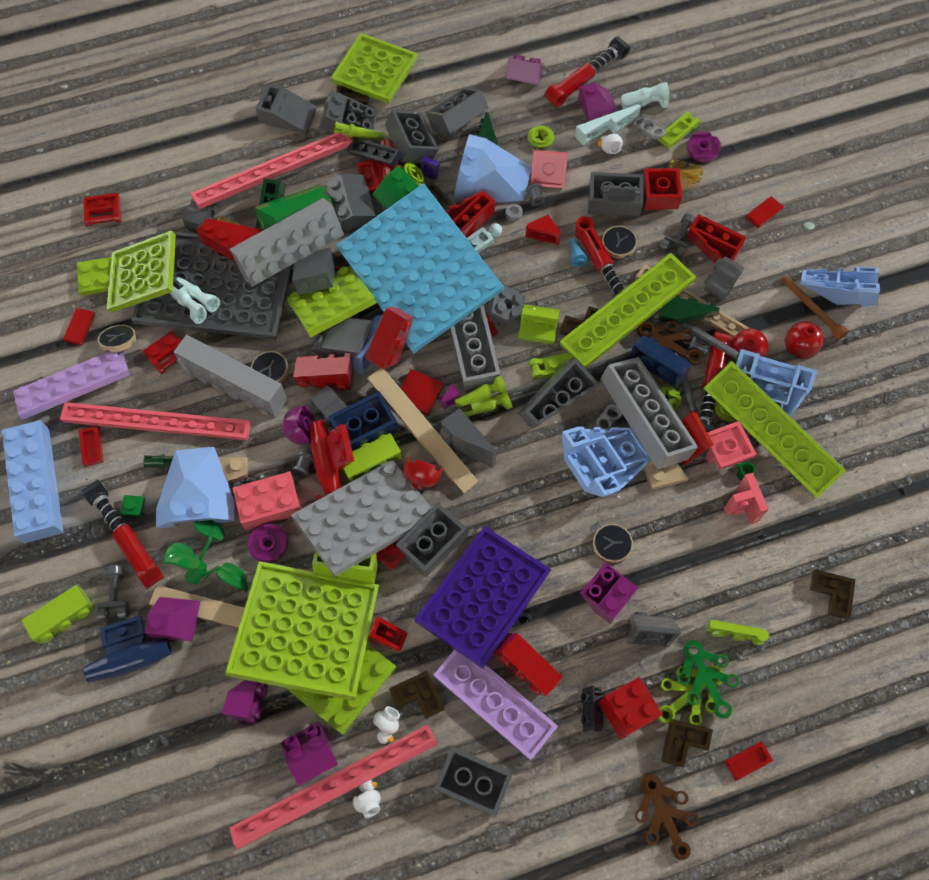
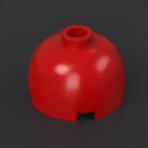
(804, 339)
(752, 341)
(421, 473)

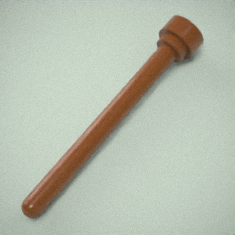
(838, 331)

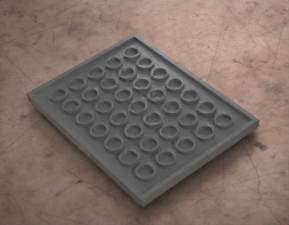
(242, 307)

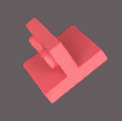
(549, 168)
(730, 446)
(747, 499)

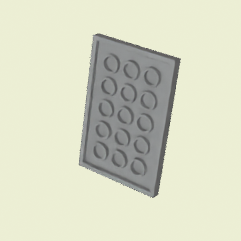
(361, 517)

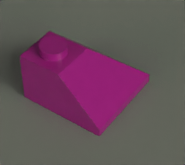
(596, 101)
(173, 619)

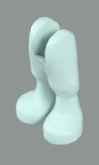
(646, 95)
(189, 291)

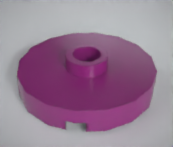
(703, 147)
(263, 535)

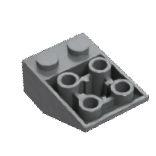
(284, 109)
(346, 111)

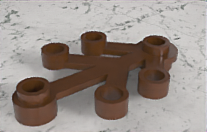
(668, 340)
(663, 813)

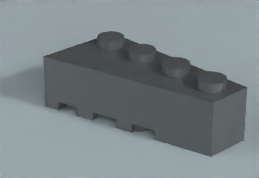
(562, 389)

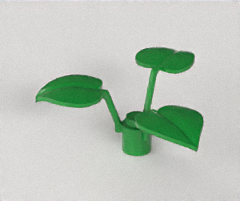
(182, 556)

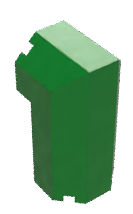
(283, 207)

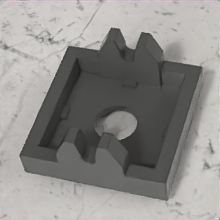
(503, 315)

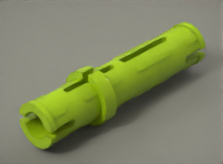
(360, 132)

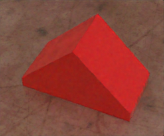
(543, 230)
(387, 634)

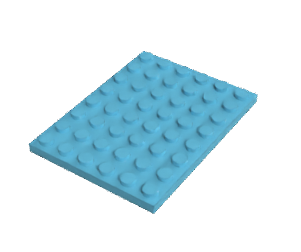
(421, 265)

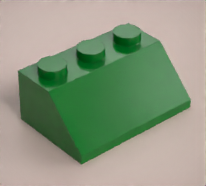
(394, 187)

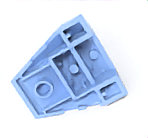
(491, 170)
(845, 286)
(780, 381)
(603, 458)
(195, 490)

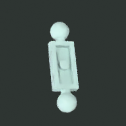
(483, 238)

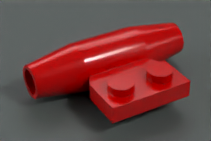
(374, 171)
(330, 453)

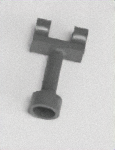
(676, 242)
(113, 573)

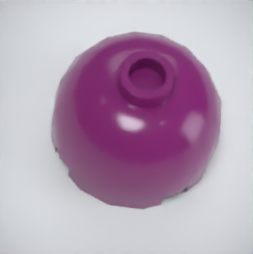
(297, 425)

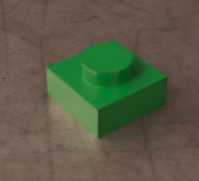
(132, 506)

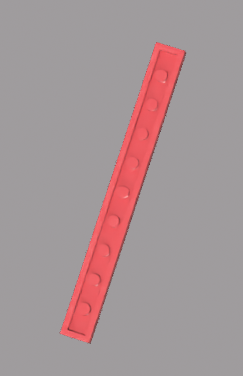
(270, 169)
(156, 421)
(332, 787)

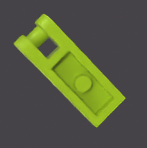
(679, 129)
(551, 365)
(737, 632)

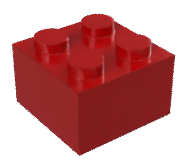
(661, 189)
(630, 708)

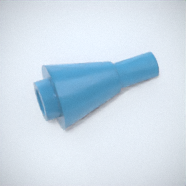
(578, 257)

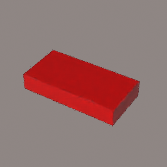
(764, 212)
(79, 326)
(91, 446)
(748, 761)

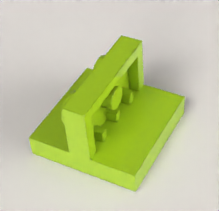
(538, 324)

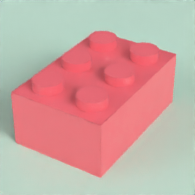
(267, 500)

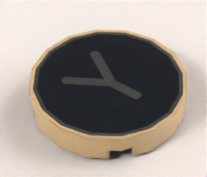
(619, 241)
(117, 338)
(272, 365)
(612, 543)

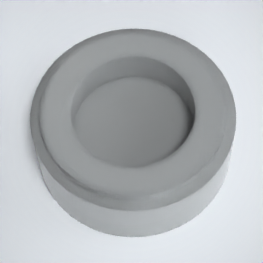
(513, 212)

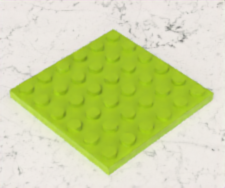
(304, 631)

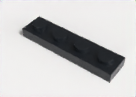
(375, 152)

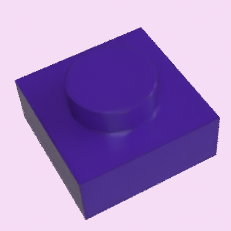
(430, 167)

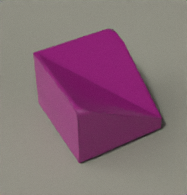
(448, 399)

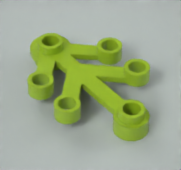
(679, 703)

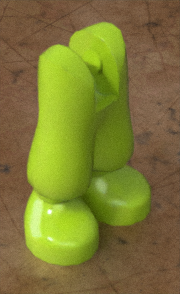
(482, 399)

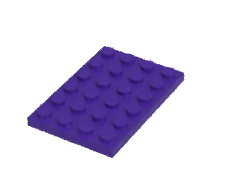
(483, 596)

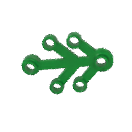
(705, 676)

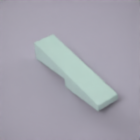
(614, 122)

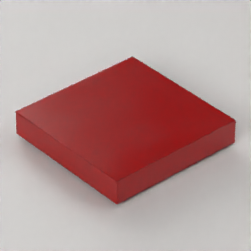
(422, 390)
(698, 433)

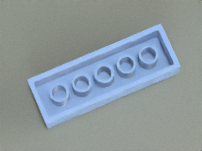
(32, 482)

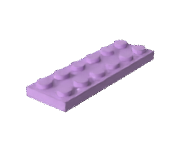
(70, 383)
(496, 703)

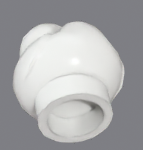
(611, 143)
(388, 724)
(368, 801)

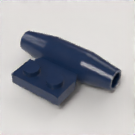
(125, 650)

